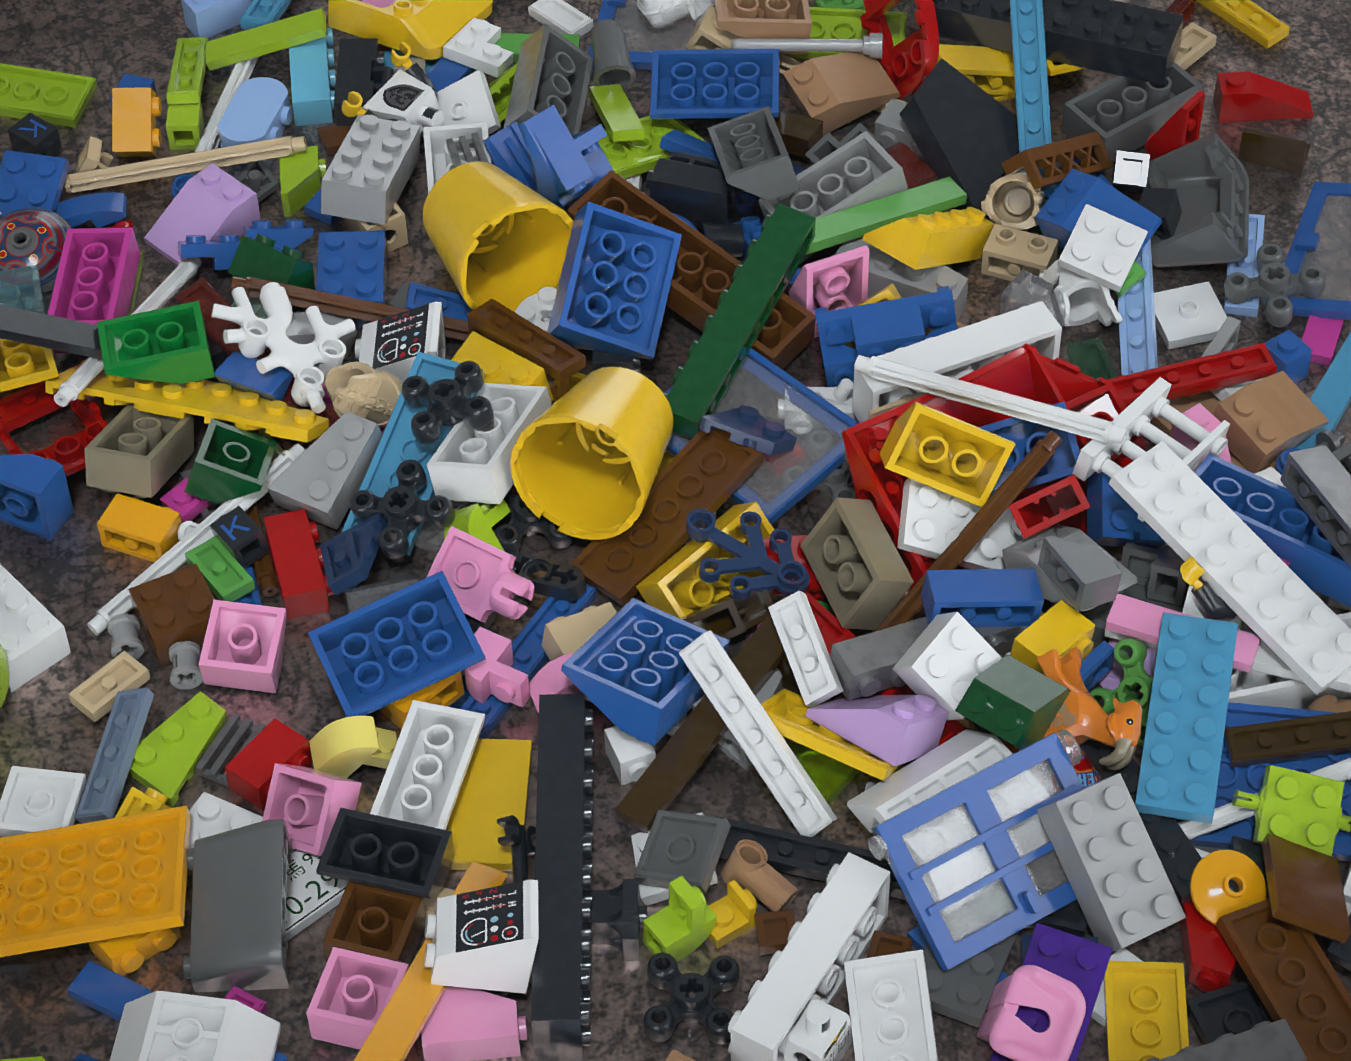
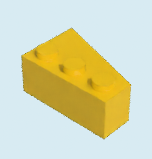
(984, 66)
(501, 364)

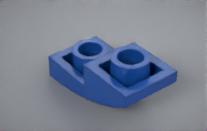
(98, 207)

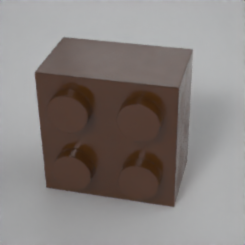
(173, 610)
(377, 923)

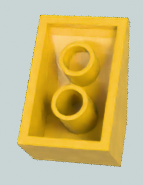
(24, 364)

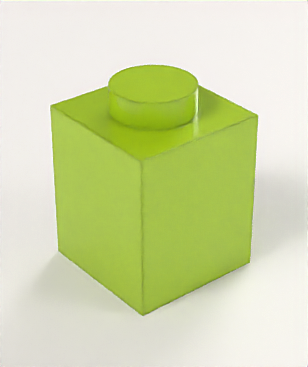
(184, 126)

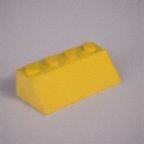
(934, 238)
(677, 584)

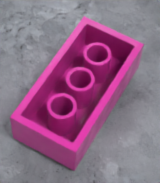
(95, 275)

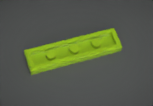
(266, 39)
(187, 71)
(616, 113)

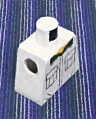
(819, 1034)

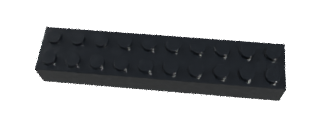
(564, 876)

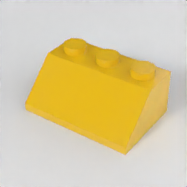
(946, 453)

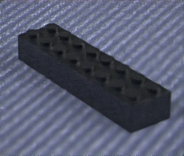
(1079, 33)

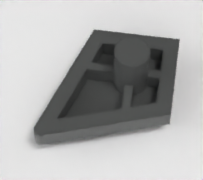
(259, 179)

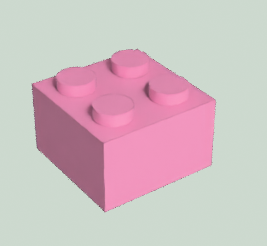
(352, 996)

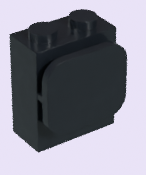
(692, 188)

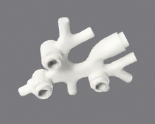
(306, 362)

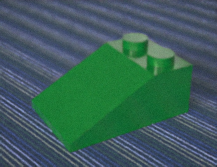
(158, 345)

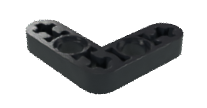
(560, 582)

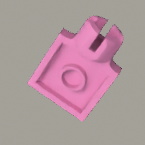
(481, 576)

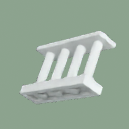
(1136, 418)

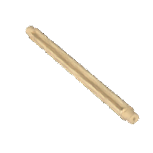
(183, 164)

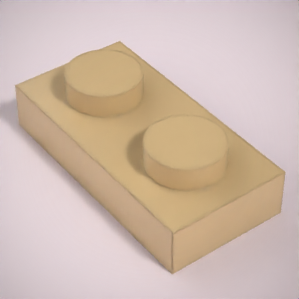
(1194, 44)
(98, 692)

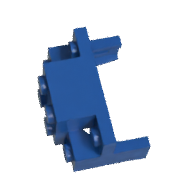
(549, 158)
(880, 329)

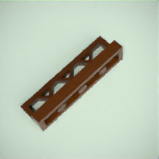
(1061, 152)
(529, 342)

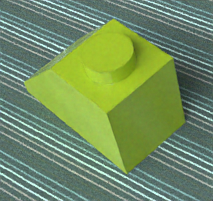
(300, 178)

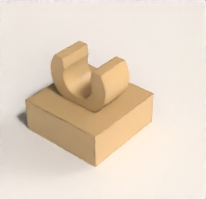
(92, 157)

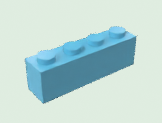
(313, 81)

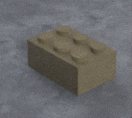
(138, 452)
(856, 564)

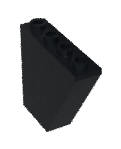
(961, 131)

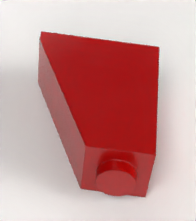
(1049, 506)
(1206, 953)

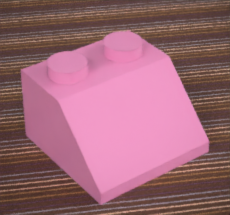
(243, 646)
(308, 803)

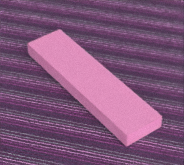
(1144, 620)

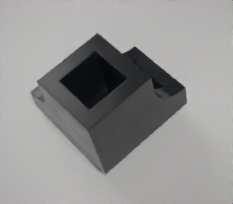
(619, 918)

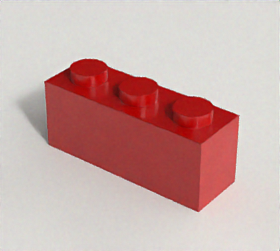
(297, 563)

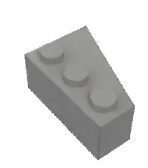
(329, 471)

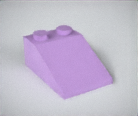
(206, 205)
(885, 725)

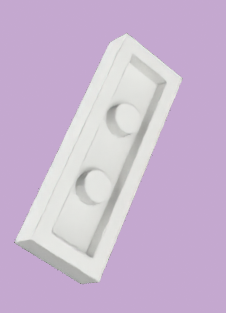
(805, 649)

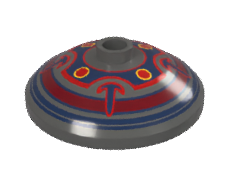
(43, 246)

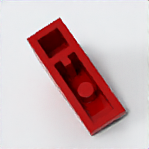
(1258, 98)
(1179, 129)

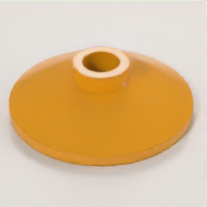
(1211, 889)

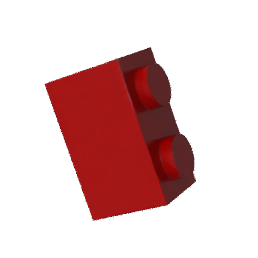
(252, 768)

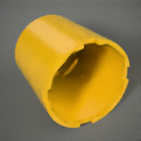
(495, 234)
(594, 454)

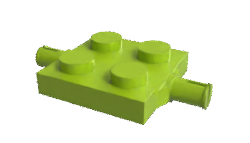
(1297, 808)

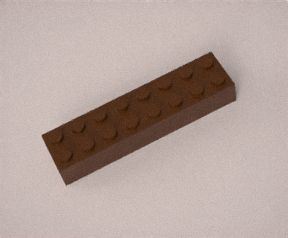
(703, 272)

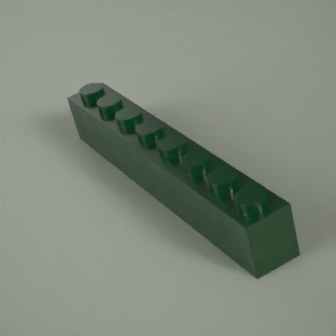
(739, 317)

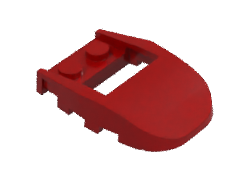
(913, 57)
(34, 403)

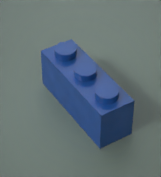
(984, 596)

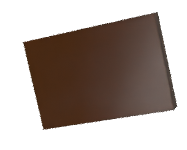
(1305, 888)

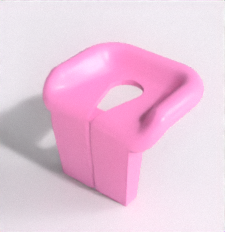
(1036, 989)

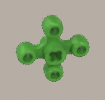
(1134, 676)

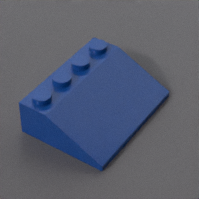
(714, 83)
(614, 283)
(396, 646)
(637, 672)

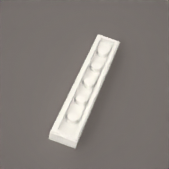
(757, 735)

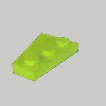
(173, 749)

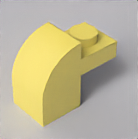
(349, 744)

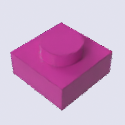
(186, 504)

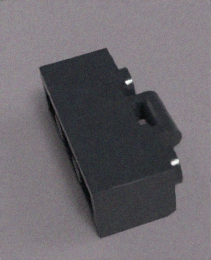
(357, 70)

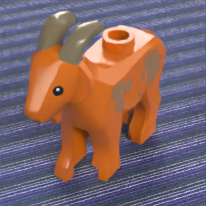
(1084, 715)

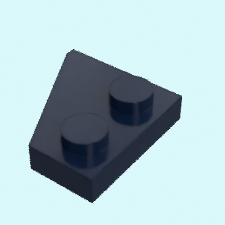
(751, 430)
(351, 554)

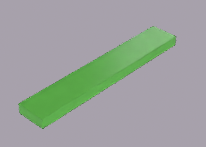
(863, 218)

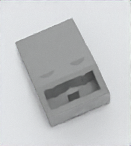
(1027, 551)

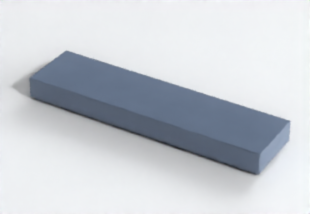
(115, 755)

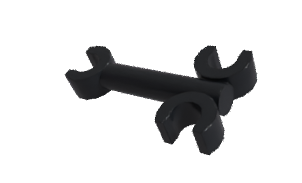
(521, 845)

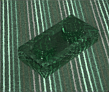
(1091, 358)

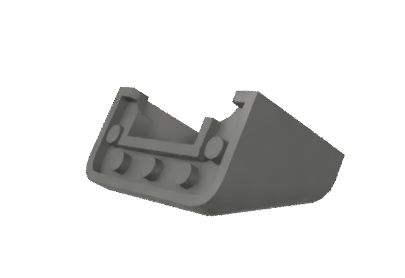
(1213, 204)
(239, 909)

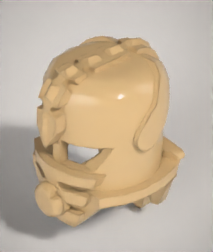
(1013, 202)
(363, 391)

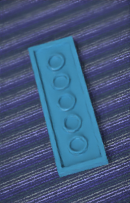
(400, 445)
(1186, 718)

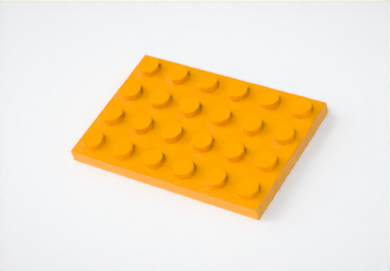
(93, 881)

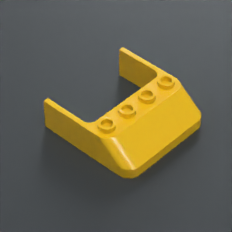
(419, 23)

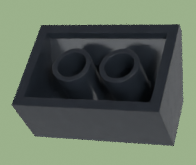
(387, 853)

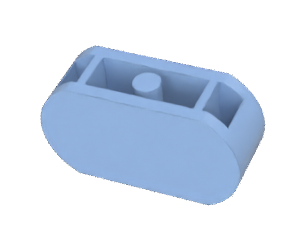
(256, 113)

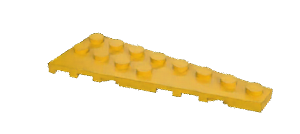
(202, 399)

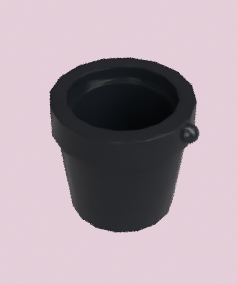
(726, 236)

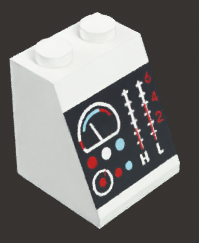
(396, 340)
(484, 938)

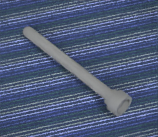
(869, 45)

